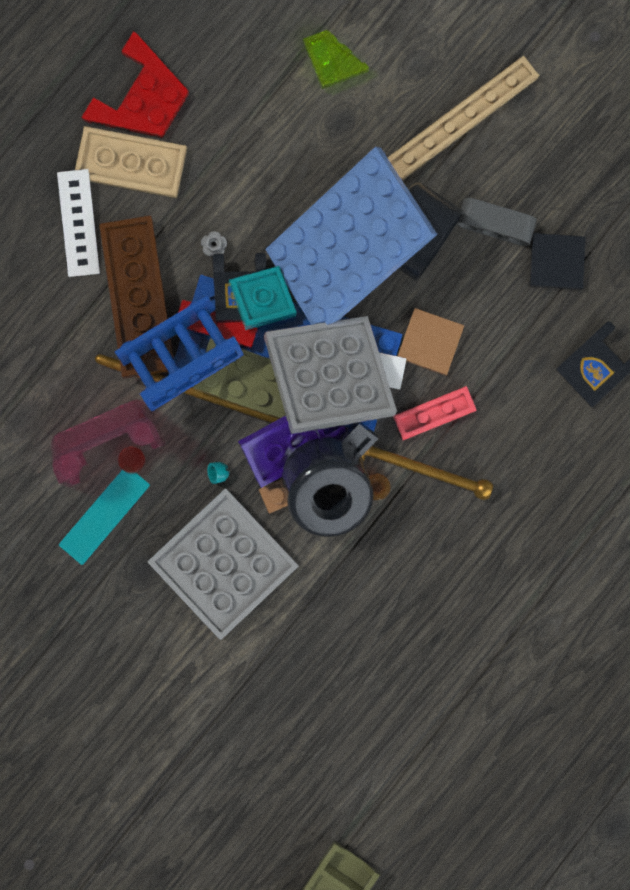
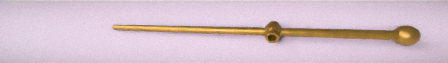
(481, 489)

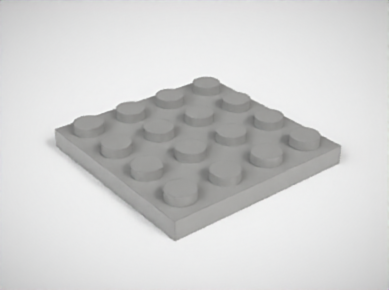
(329, 374)
(223, 564)

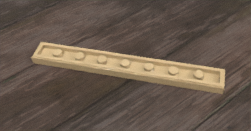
(463, 117)

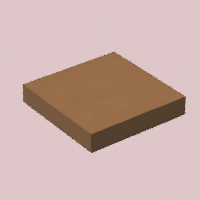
(430, 341)

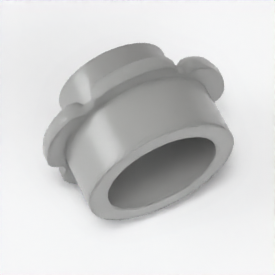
(207, 240)

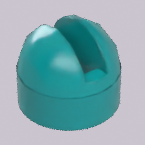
(217, 472)

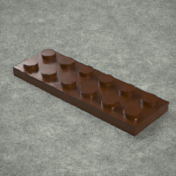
(134, 285)

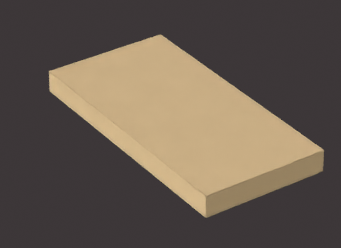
(131, 161)

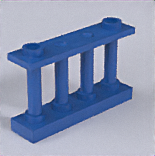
(182, 378)

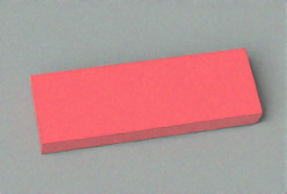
(434, 413)

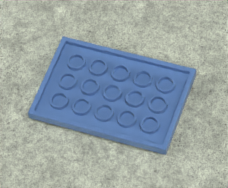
(350, 240)

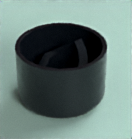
(442, 216)
(320, 464)

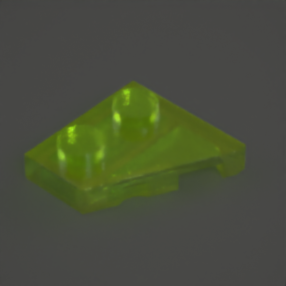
(332, 60)

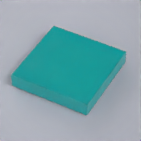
(262, 298)

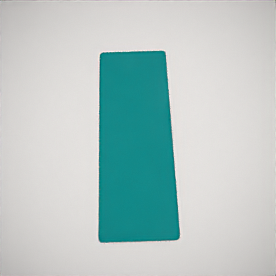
(103, 516)

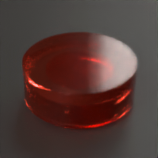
(131, 460)

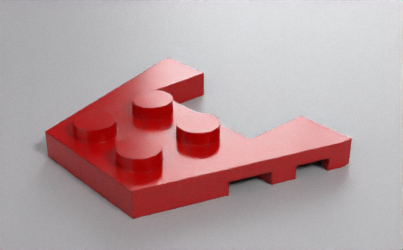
(150, 101)

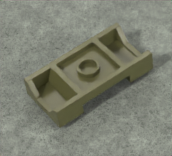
(247, 383)
(342, 871)

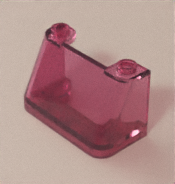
(70, 444)

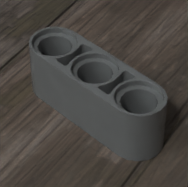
(497, 221)

